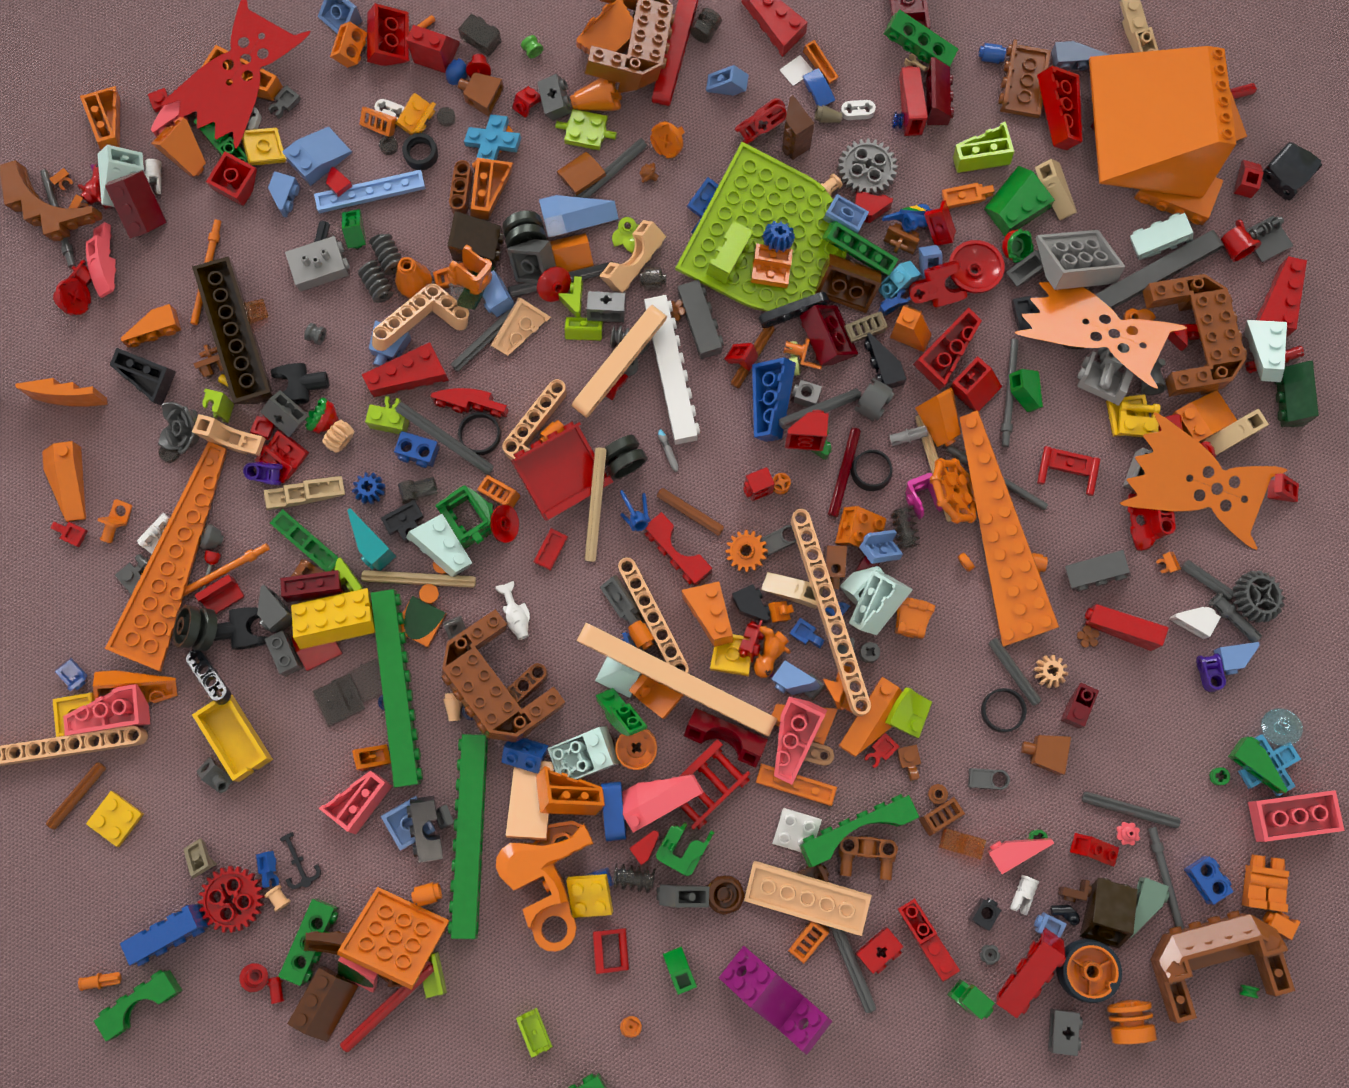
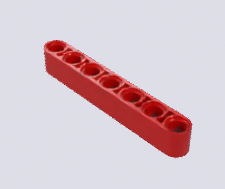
(668, 77)

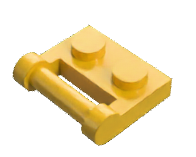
(1137, 425)

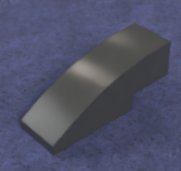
(1026, 269)

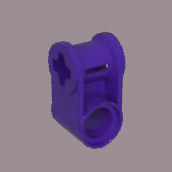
(266, 472)
(1211, 670)

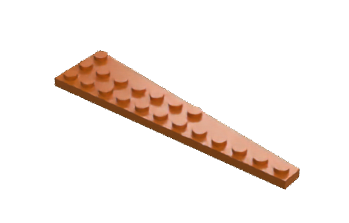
(1015, 581)
(151, 612)

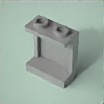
(1090, 377)

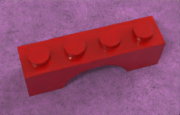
(693, 567)

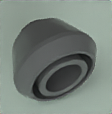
(211, 537)

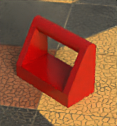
(643, 849)
(599, 952)

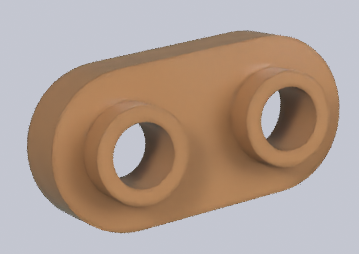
(814, 754)

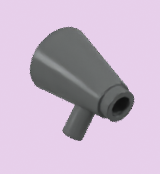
(1157, 377)

